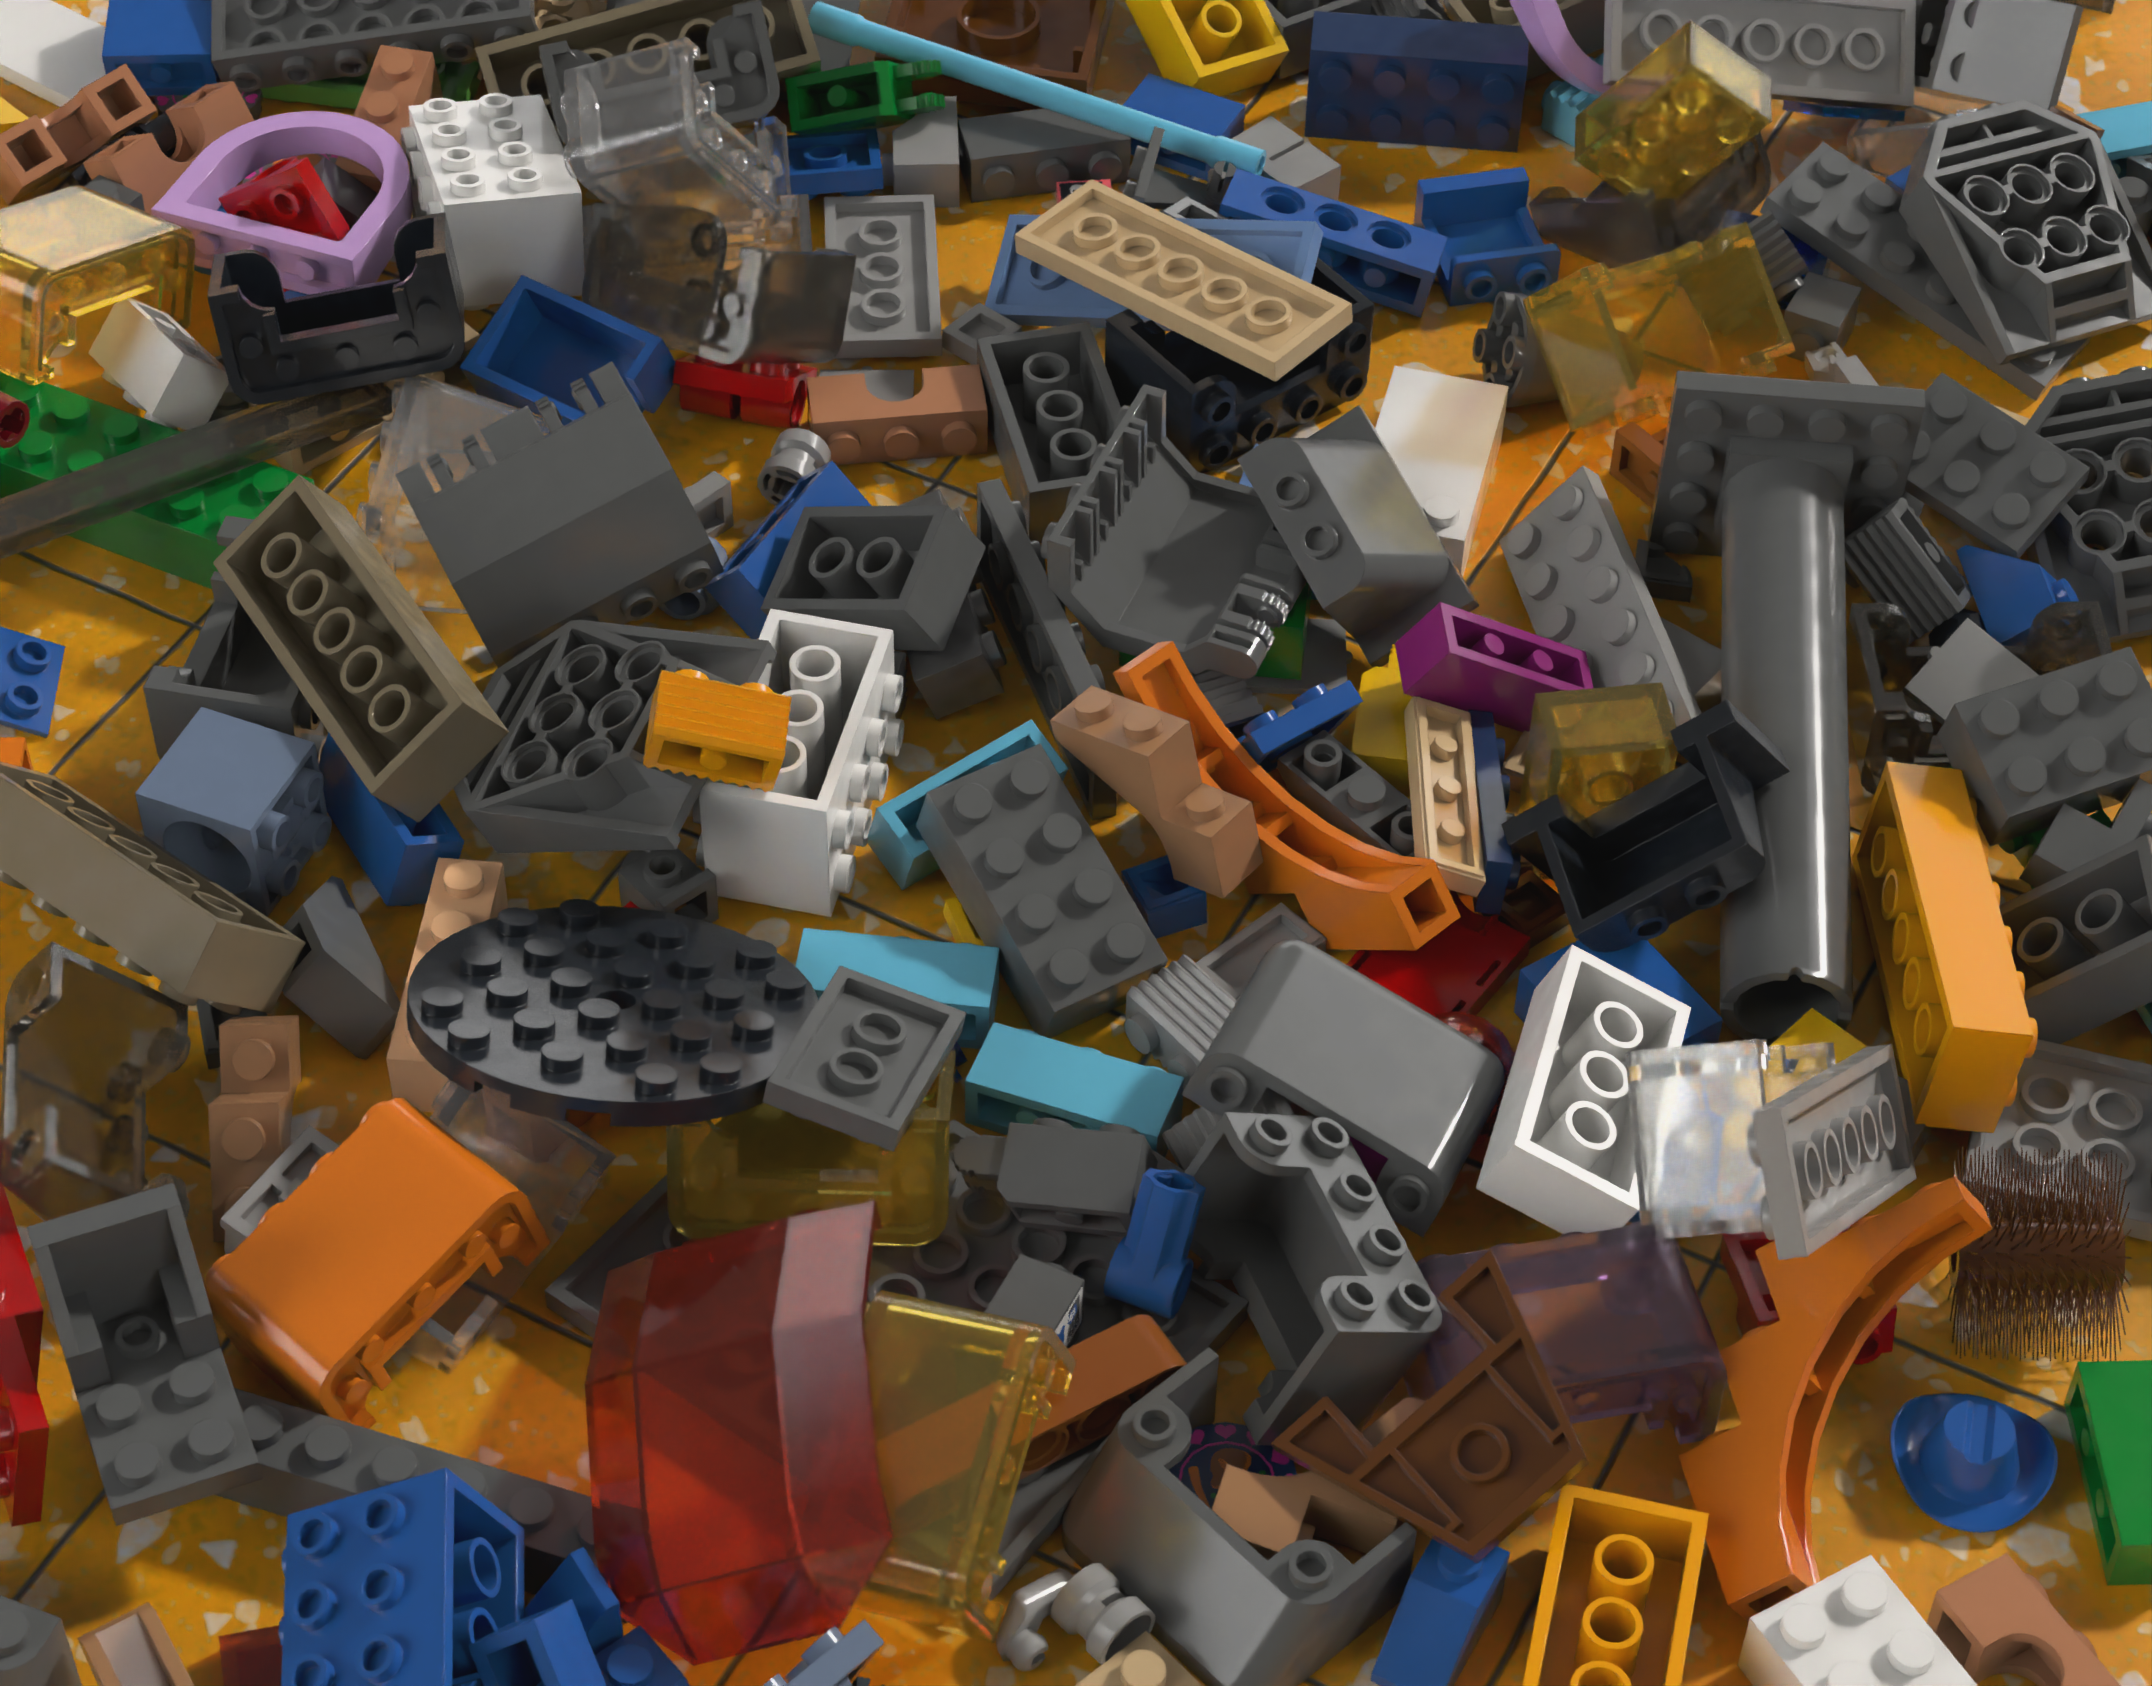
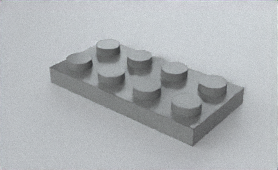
(895, 274)

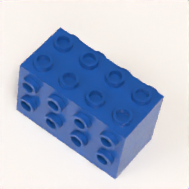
(398, 1585)

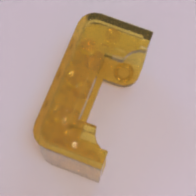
(77, 256)
(1628, 329)
(952, 1436)

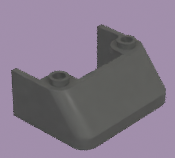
(1210, 1591)

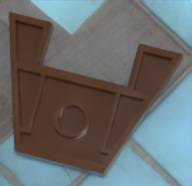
(1473, 1452)

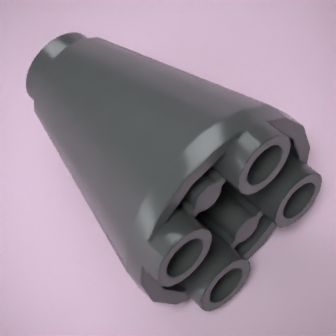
(1512, 353)

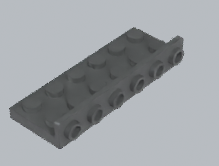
(317, 40)

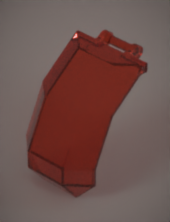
(738, 1435)

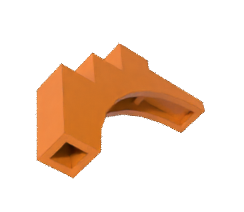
(1344, 886)
(1787, 1378)

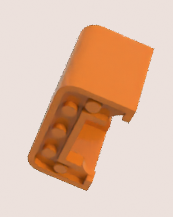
(366, 1257)

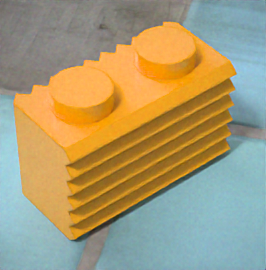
(717, 729)

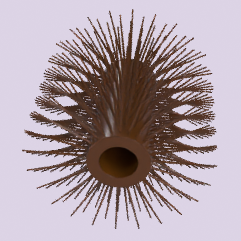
(2041, 1256)

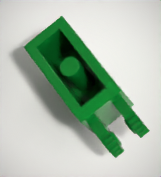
(860, 96)

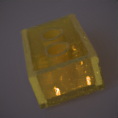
(1673, 116)
(1597, 746)

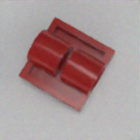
(290, 198)
(761, 392)

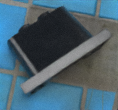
(1664, 845)

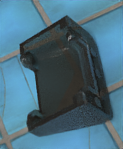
(1638, 225)

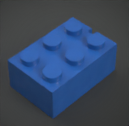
(550, 340)

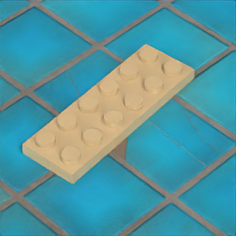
(1184, 279)

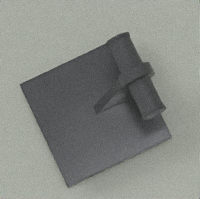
(1163, 189)

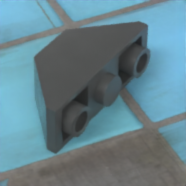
(1348, 793)
(340, 973)

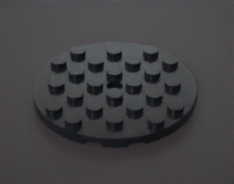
(608, 1013)

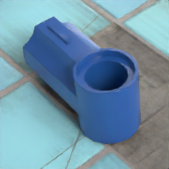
(1152, 1260)

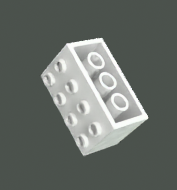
(503, 192)
(800, 838)

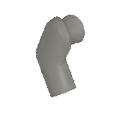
(1027, 1608)

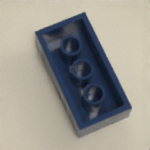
(1416, 81)

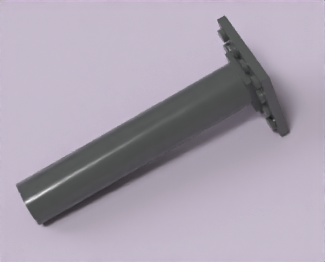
(1773, 486)

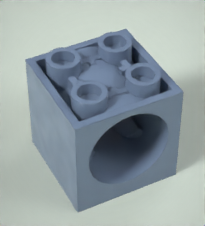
(238, 805)

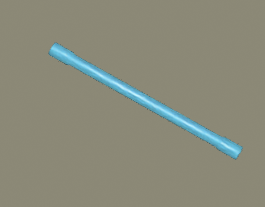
(857, 31)

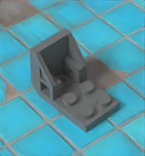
(144, 1353)

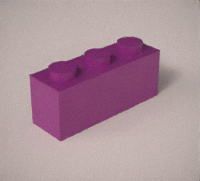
(1485, 665)

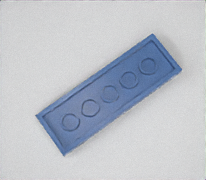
(1042, 297)

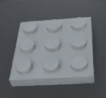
(2076, 1103)

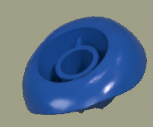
(1972, 1460)

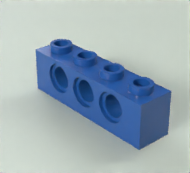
(1372, 252)

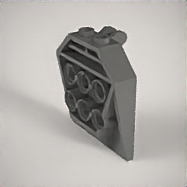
(2028, 228)
(2109, 430)
(578, 739)

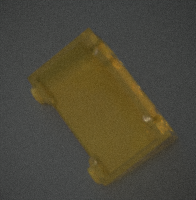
(771, 1164)

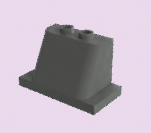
(1356, 531)

